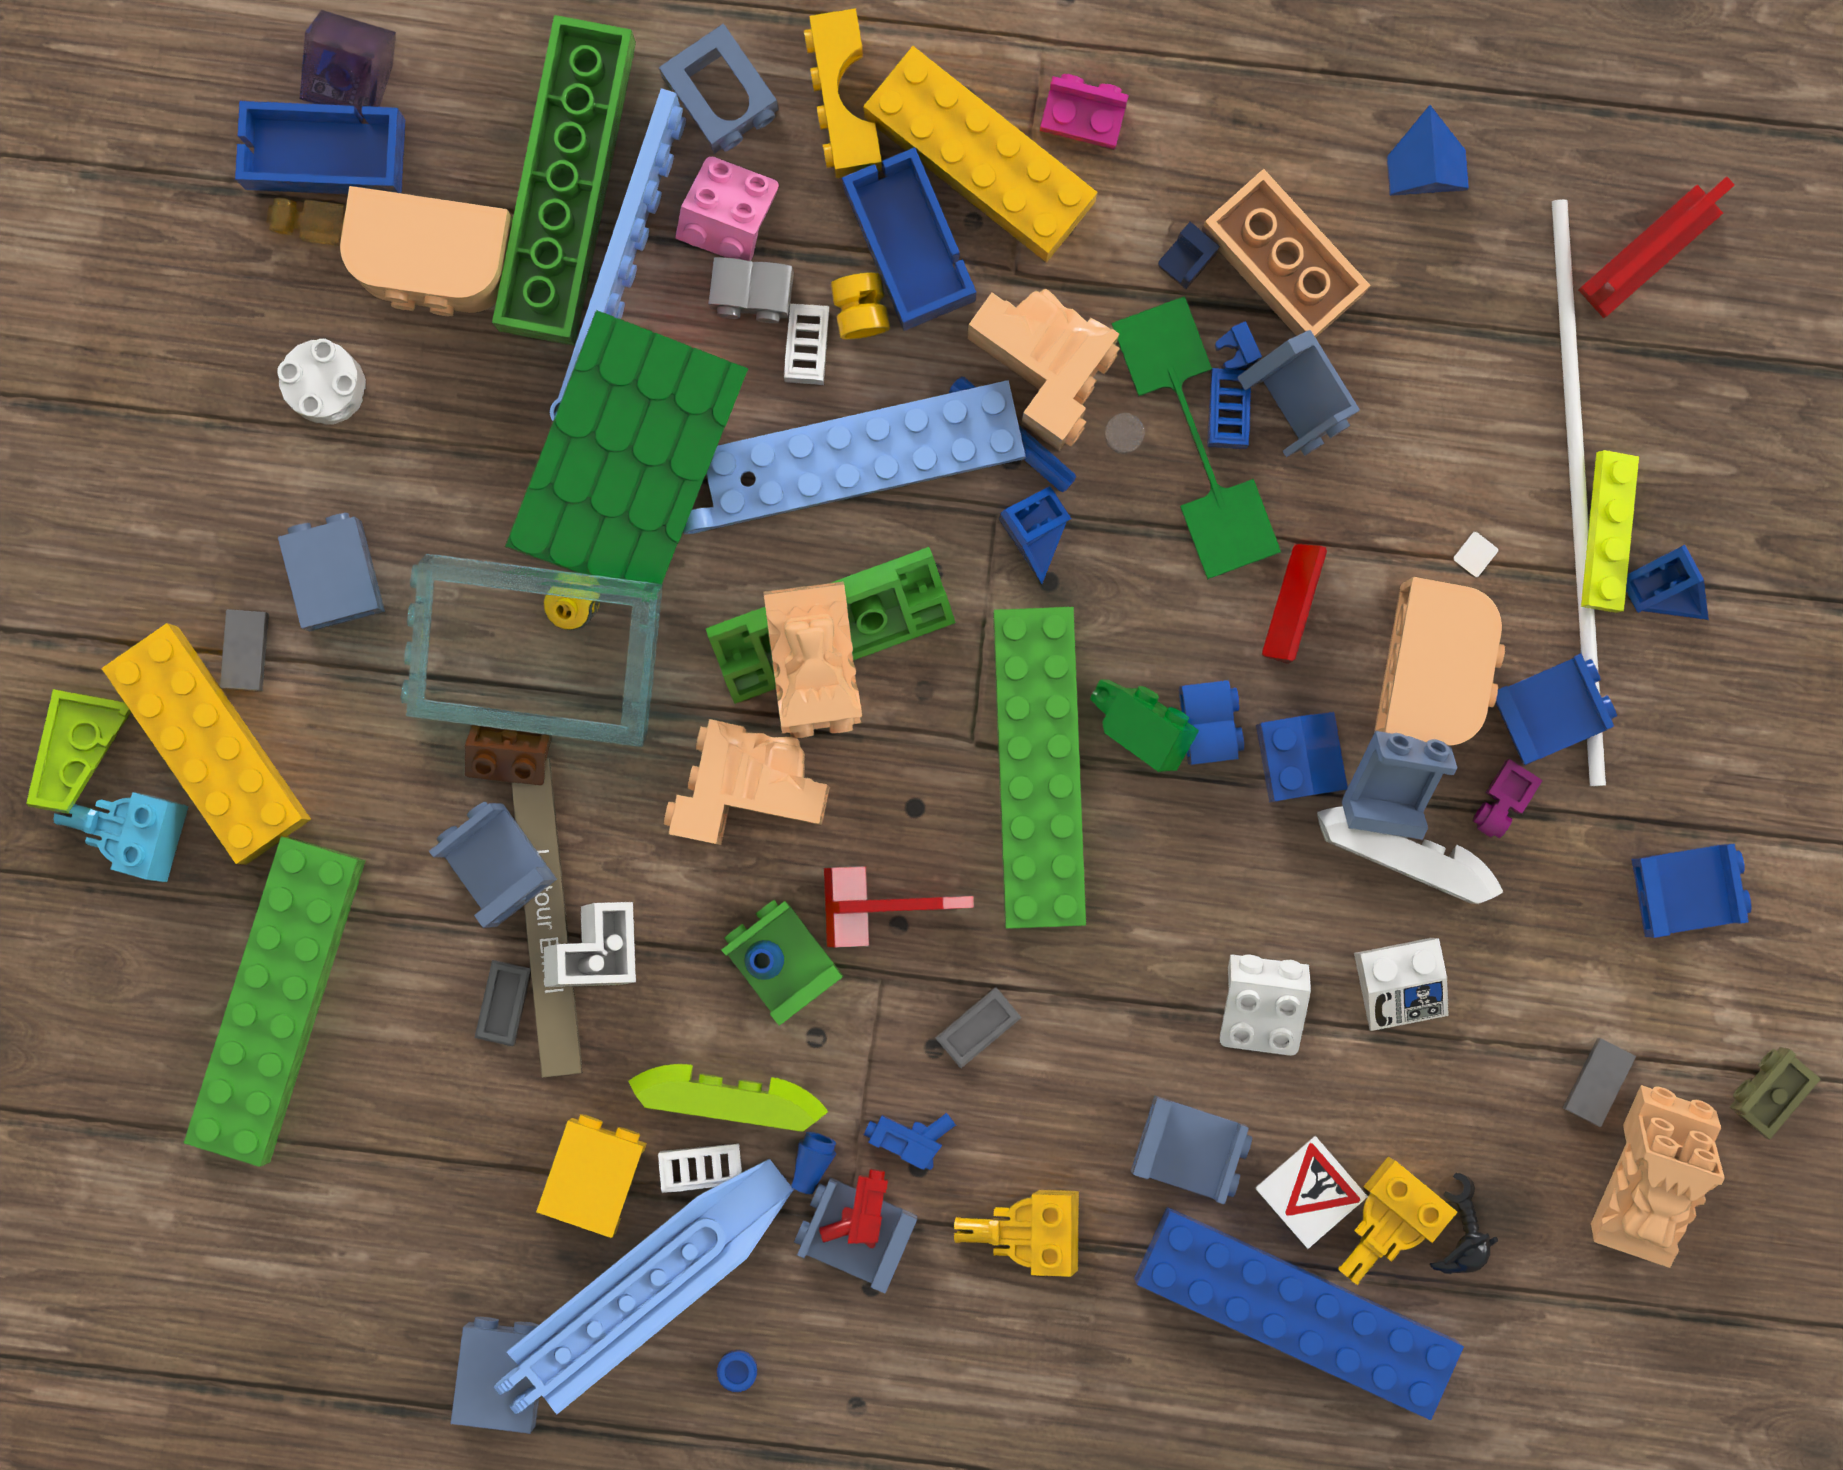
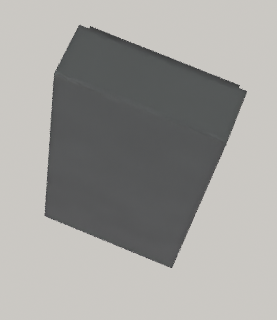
(503, 1003)

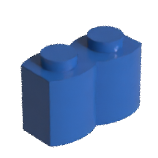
(1211, 712)

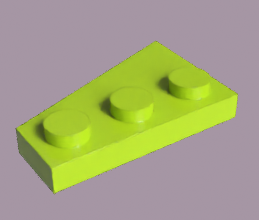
(72, 746)

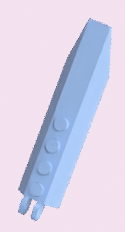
(645, 1289)

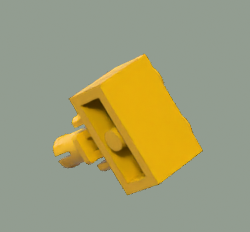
(1396, 1213)
(1039, 1232)

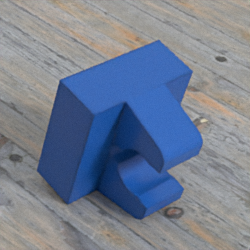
(1245, 345)

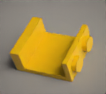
(591, 1175)

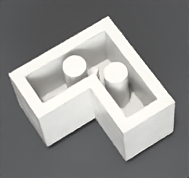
(605, 950)

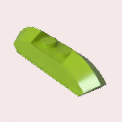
(673, 1090)

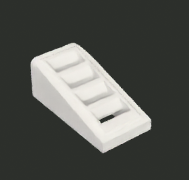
(806, 375)
(666, 1170)

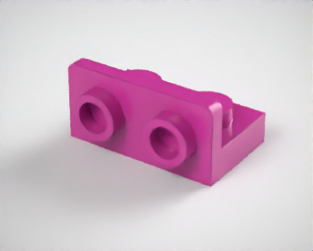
(1084, 111)

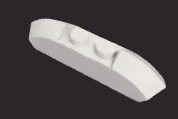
(1457, 875)

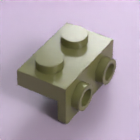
(1774, 1091)

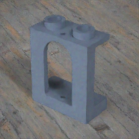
(719, 132)

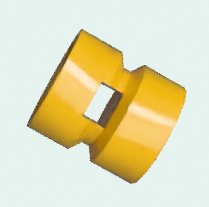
(860, 306)

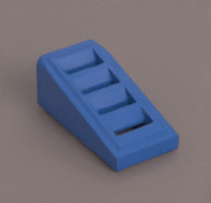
(1222, 439)

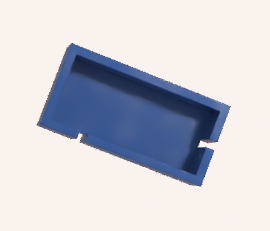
(319, 148)
(909, 239)

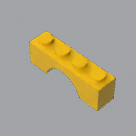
(837, 46)

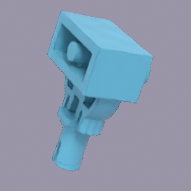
(136, 833)

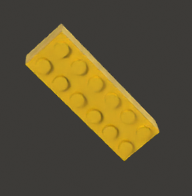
(980, 154)
(206, 744)

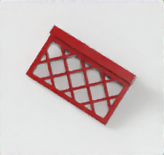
(1654, 248)

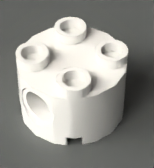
(322, 382)

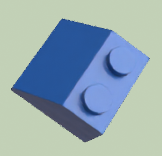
(1301, 756)

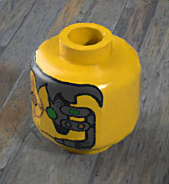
(569, 612)

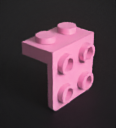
(725, 209)

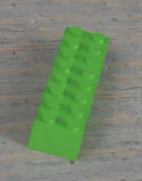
(564, 180)
(1039, 767)
(274, 1001)

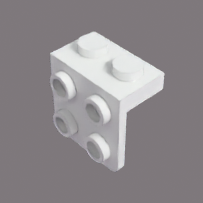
(1265, 1004)

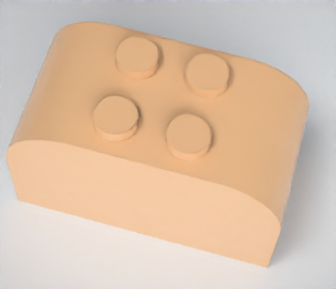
(425, 250)
(1440, 662)

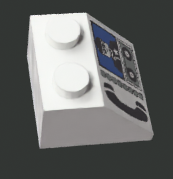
(1403, 983)

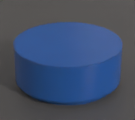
(737, 1371)

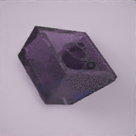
(346, 62)

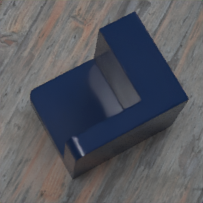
(1188, 255)

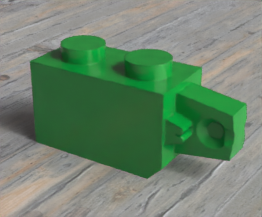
(1144, 725)

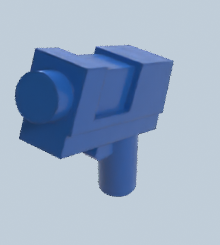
(913, 1145)

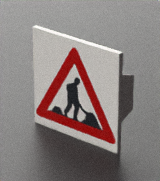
(1311, 1192)

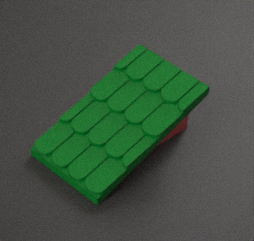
(625, 453)

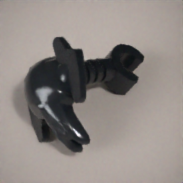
(1474, 1247)

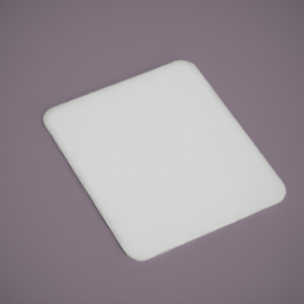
(1475, 554)

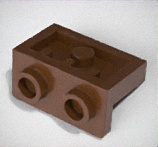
(506, 755)

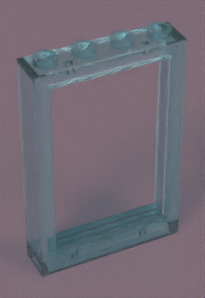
(645, 617)

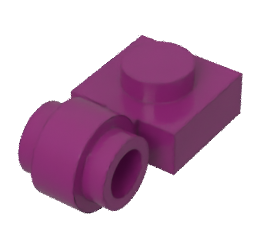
(1513, 790)

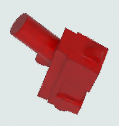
(865, 1218)

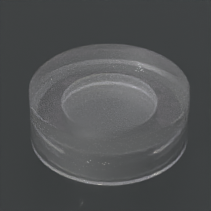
(1124, 433)

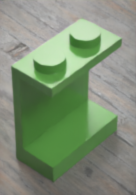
(806, 965)

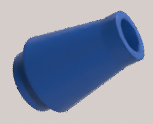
(775, 955)
(813, 1159)

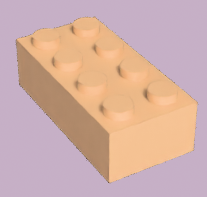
(1285, 256)

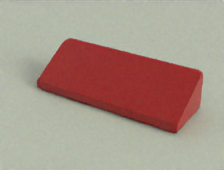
(1294, 602)

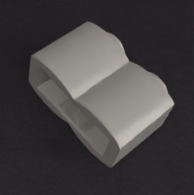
(751, 289)

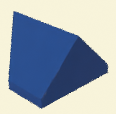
(1427, 159)
(1036, 528)
(1669, 586)

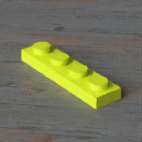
(1610, 531)

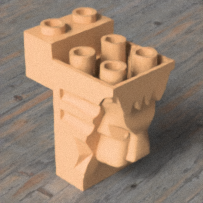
(1052, 352)
(813, 659)
(744, 774)
(1659, 1176)

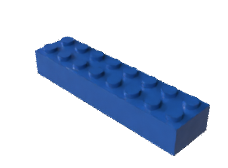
(1298, 1313)

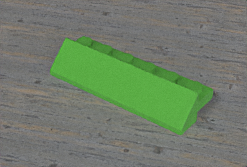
(883, 609)

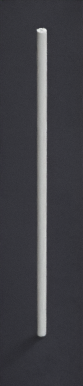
(1576, 456)

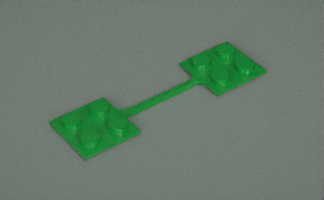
(1227, 523)

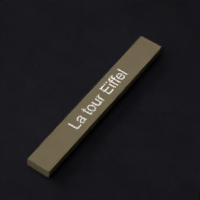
(546, 927)

